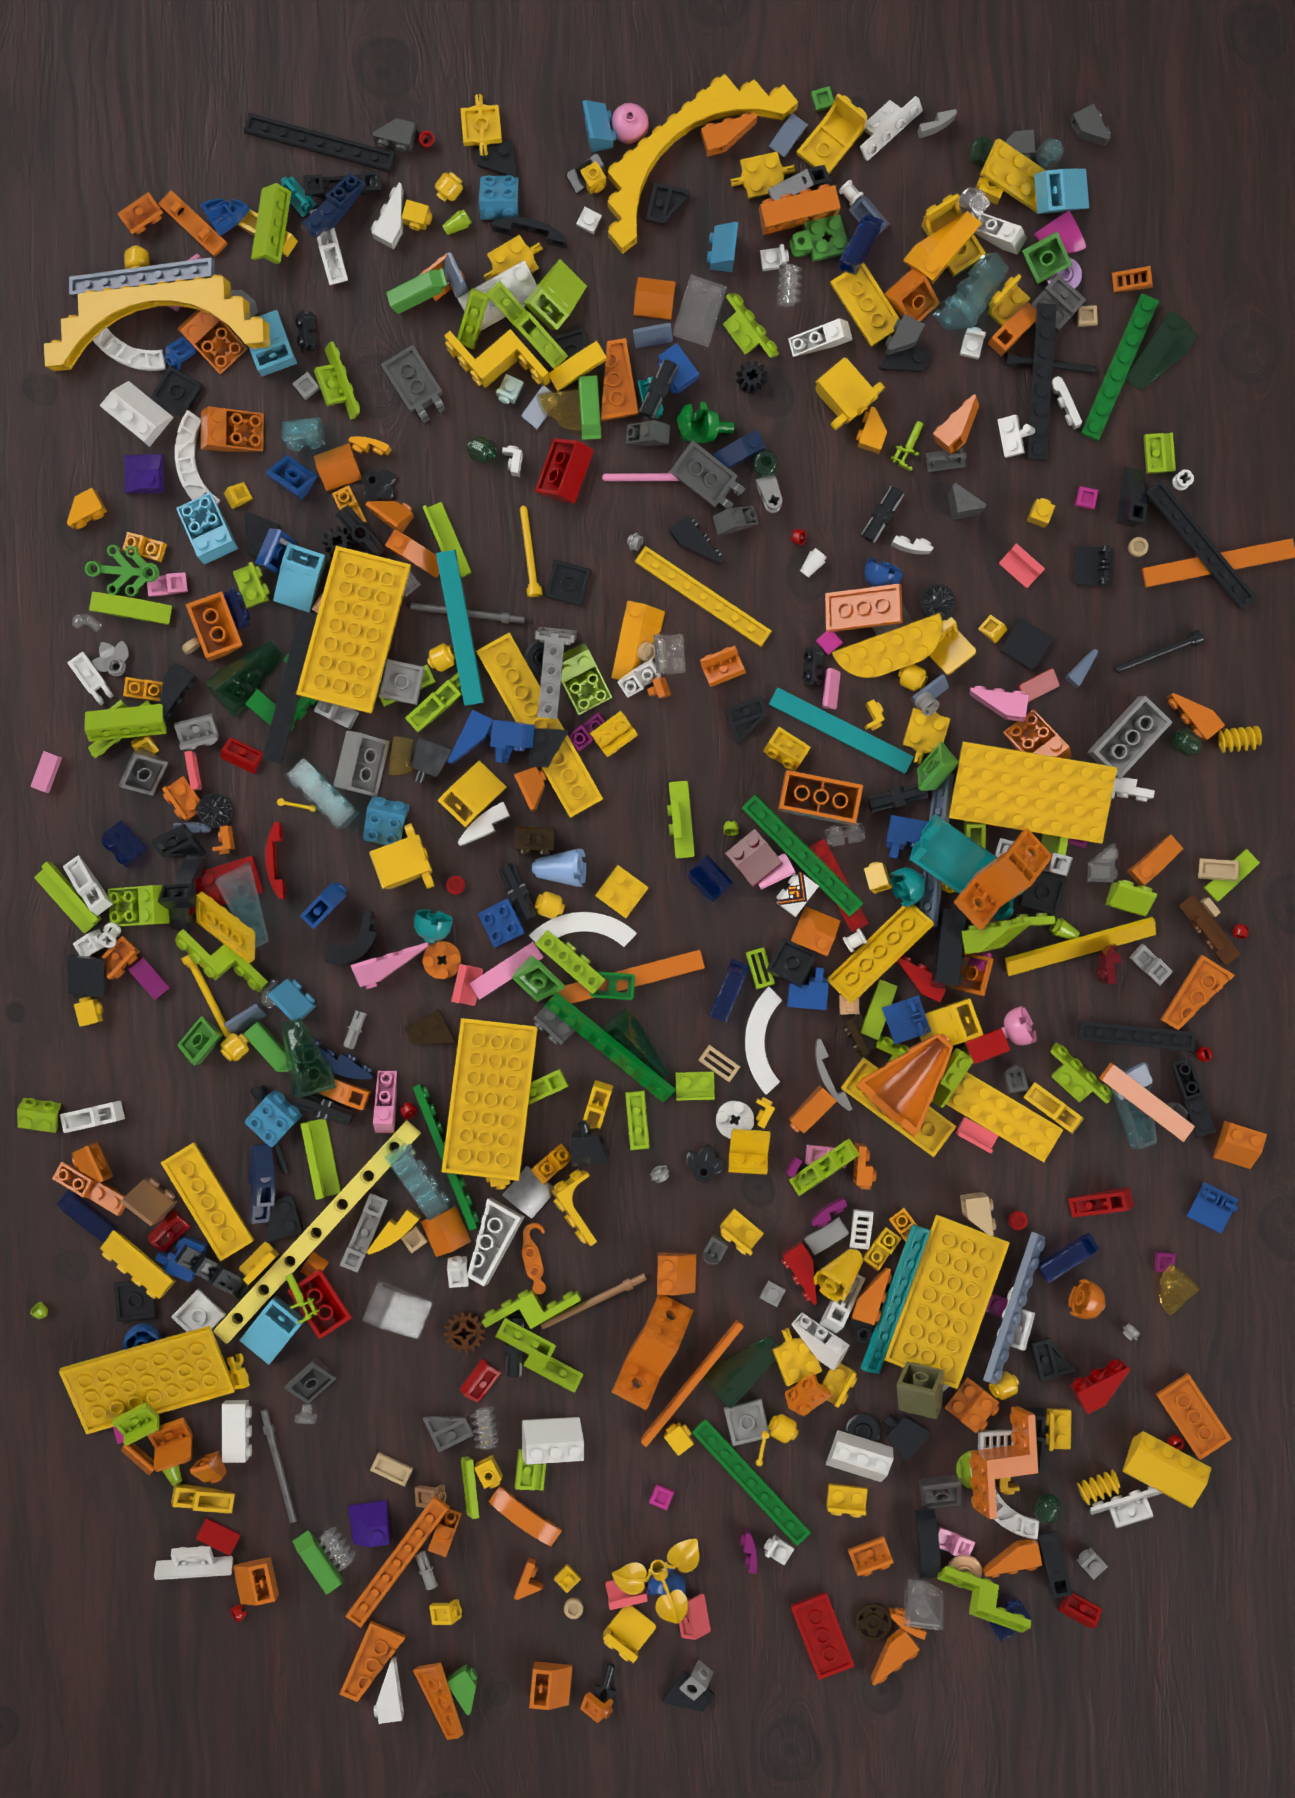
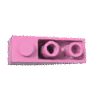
(1005, 704)
(385, 1102)

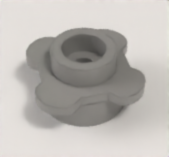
(660, 1173)

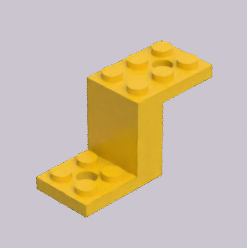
(497, 359)

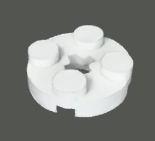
(735, 1108)

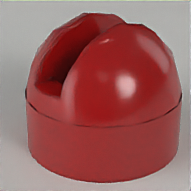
(430, 141)
(798, 537)
(1240, 931)
(1201, 1055)
(408, 1110)
(1175, 1439)
(237, 1613)

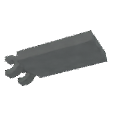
(414, 382)
(706, 476)

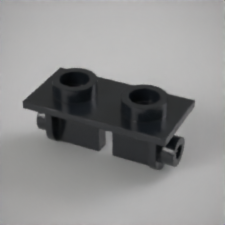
(304, 323)
(811, 675)

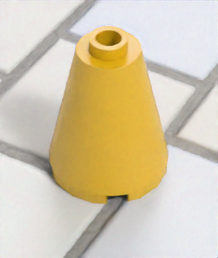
(839, 1275)

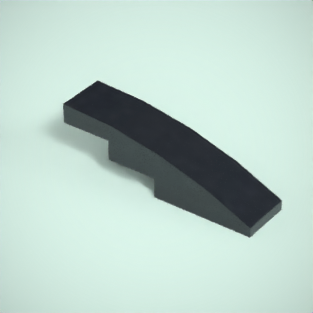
(212, 1271)

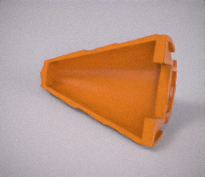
(909, 1082)

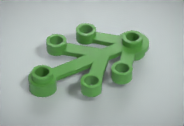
(125, 569)

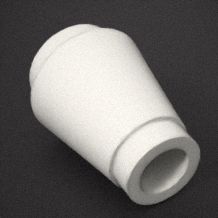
(813, 562)

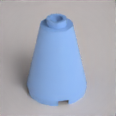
(562, 867)

